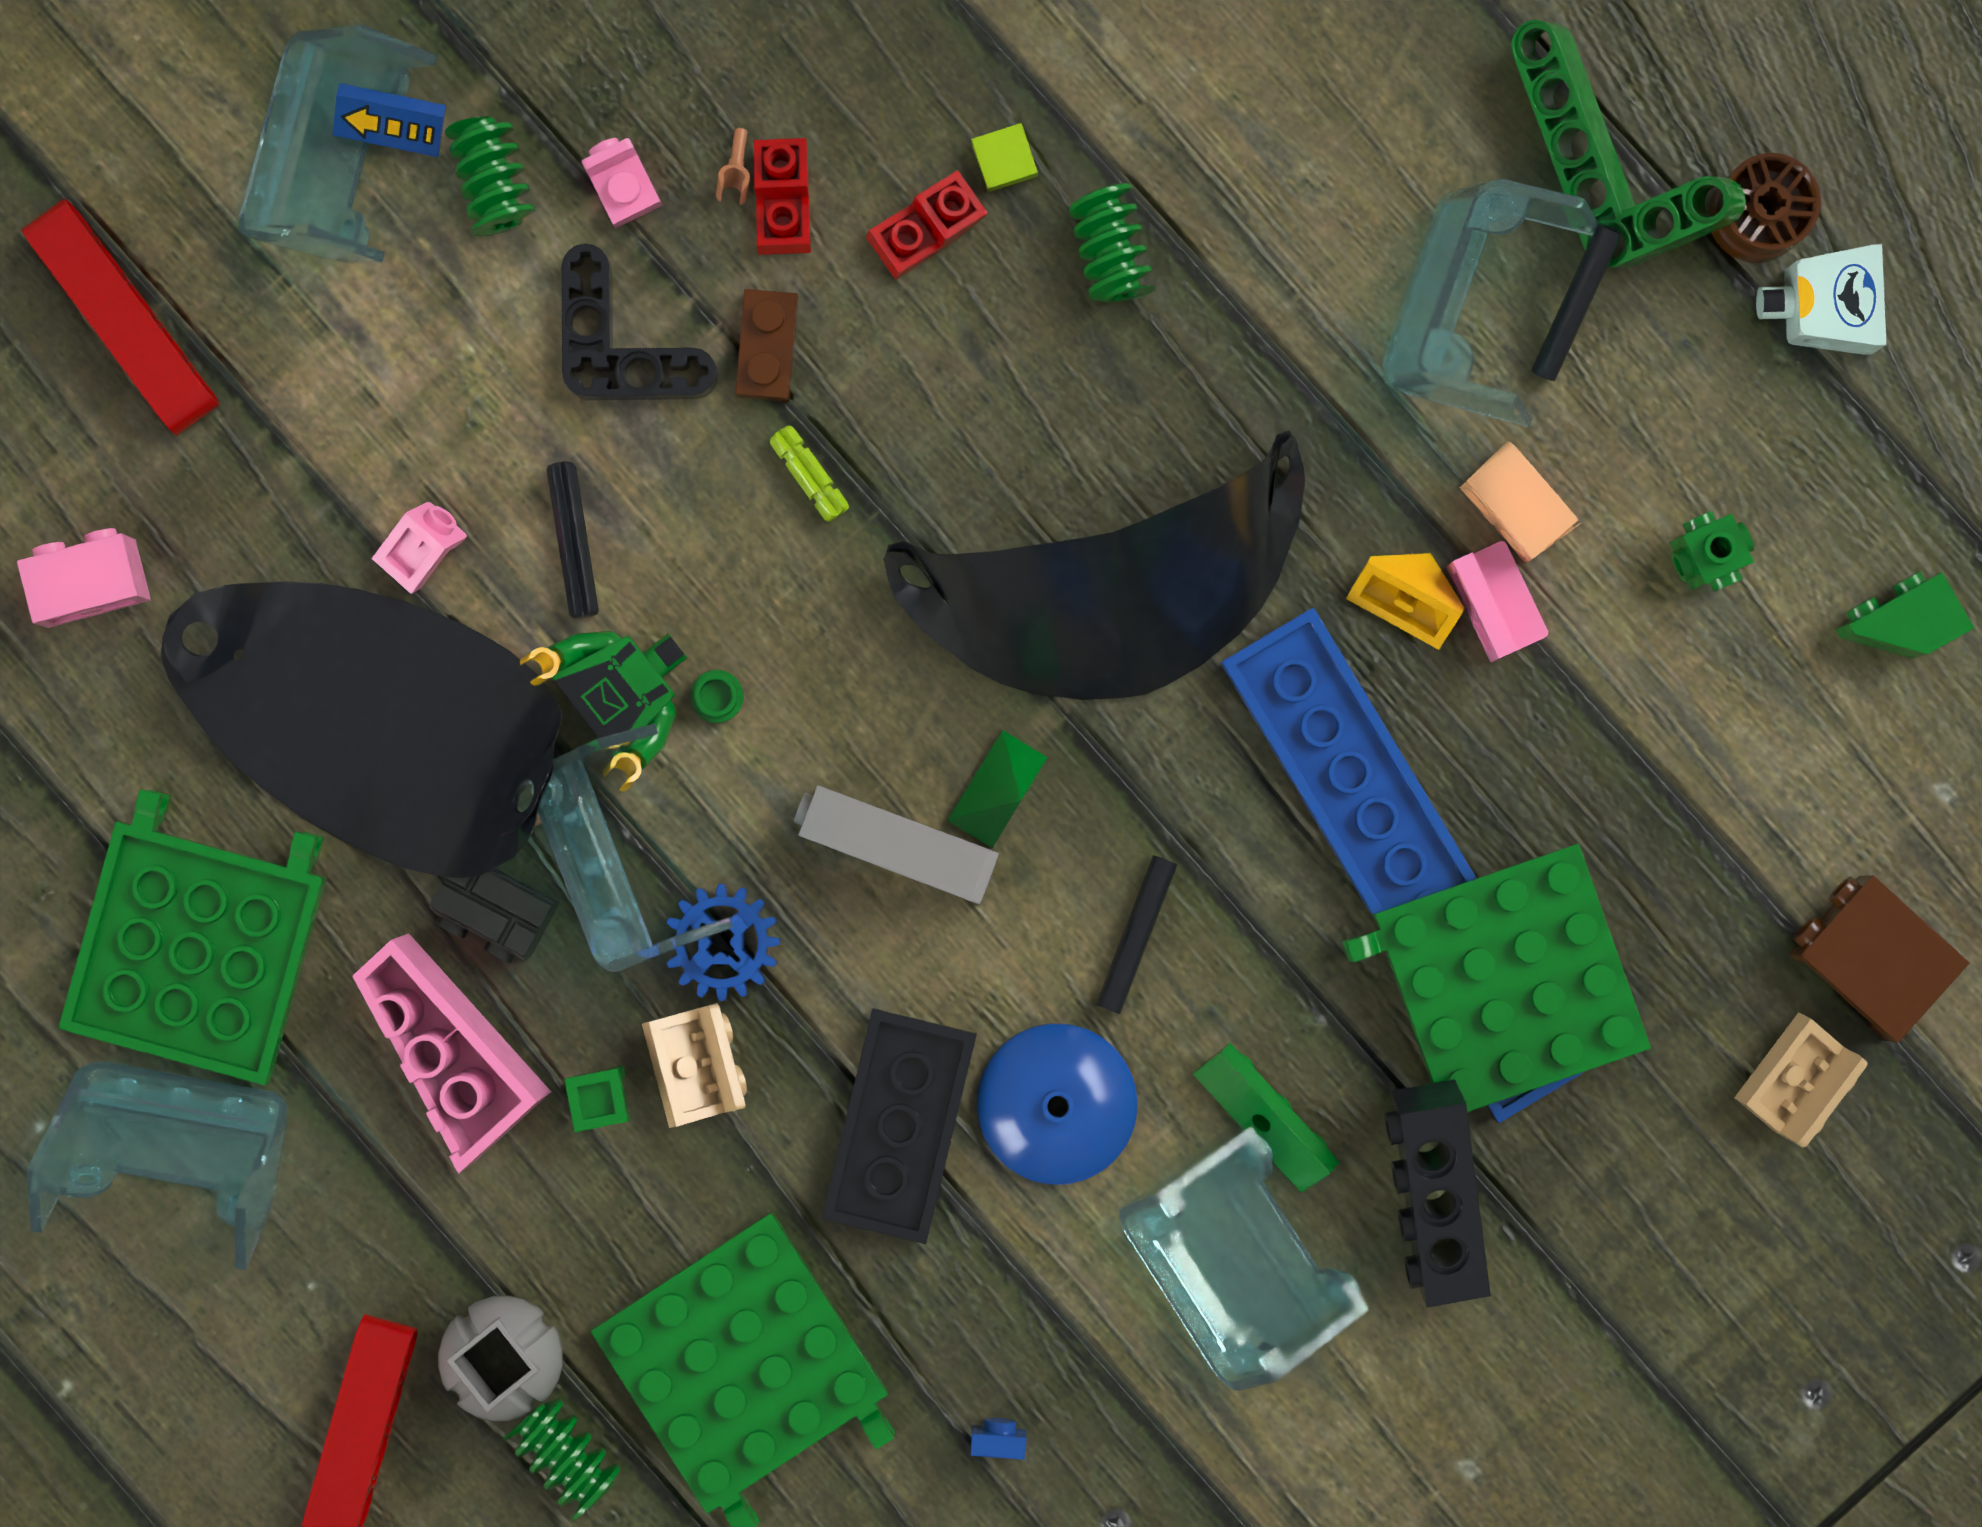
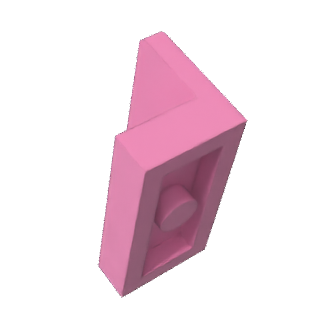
(1497, 600)

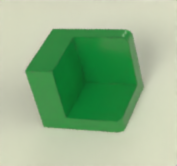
(597, 1098)

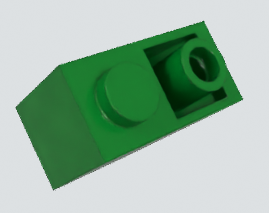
(1913, 621)

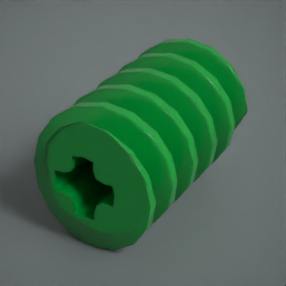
(488, 174)
(1110, 245)
(564, 1456)

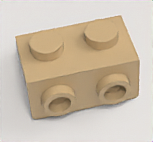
(695, 1065)
(1801, 1081)

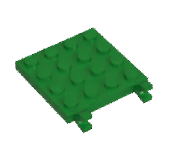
(193, 947)
(1510, 978)
(742, 1366)

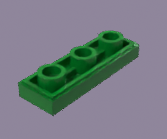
(1254, 1103)

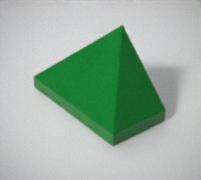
(997, 789)

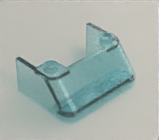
(301, 172)
(1423, 351)
(593, 865)
(163, 1131)

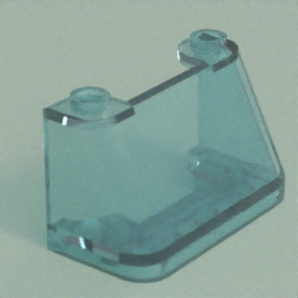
(1238, 1265)

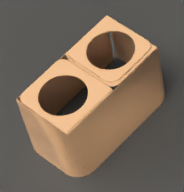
(1519, 503)

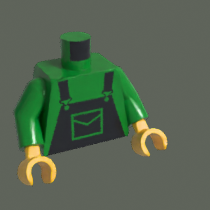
(615, 689)

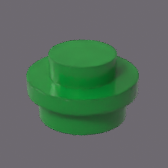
(717, 696)

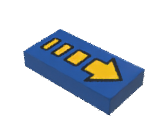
(388, 120)

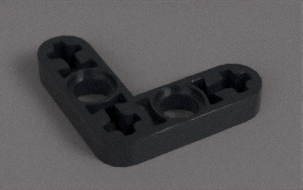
(600, 350)

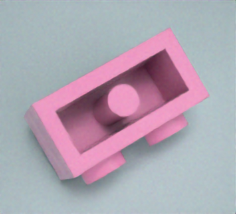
(83, 578)

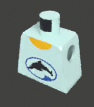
(1831, 301)

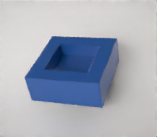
(998, 1439)

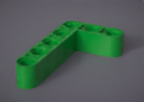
(1600, 159)

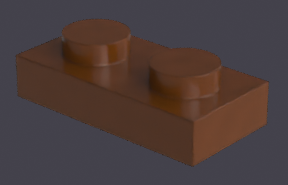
(766, 345)

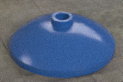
(1047, 1064)

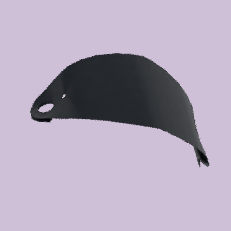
(1116, 606)
(372, 719)

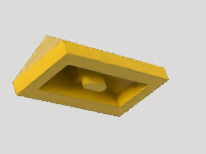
(1409, 594)

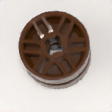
(1786, 193)

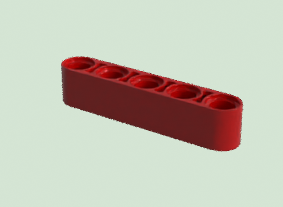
(120, 317)
(361, 1424)

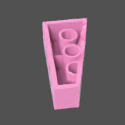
(449, 1050)

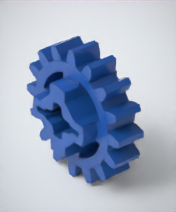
(705, 959)

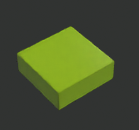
(1004, 157)

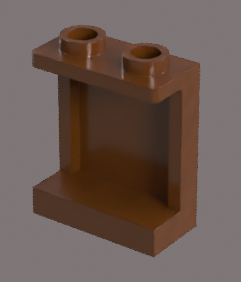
(1878, 956)

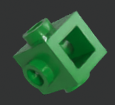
(1694, 557)

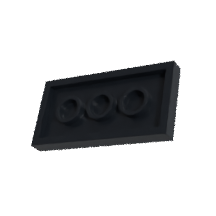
(899, 1126)

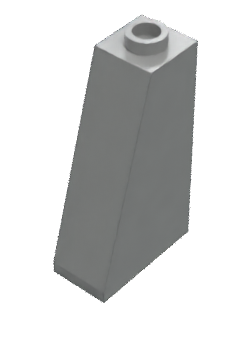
(896, 843)

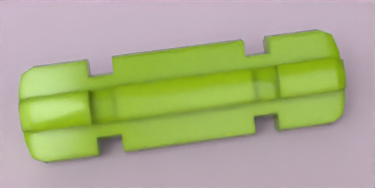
(809, 473)

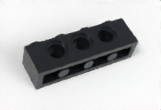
(1460, 1267)

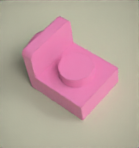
(620, 181)
(418, 545)

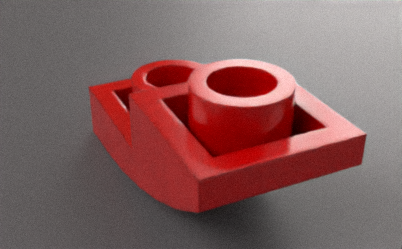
(782, 196)
(926, 225)

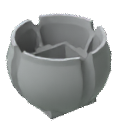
(529, 1336)

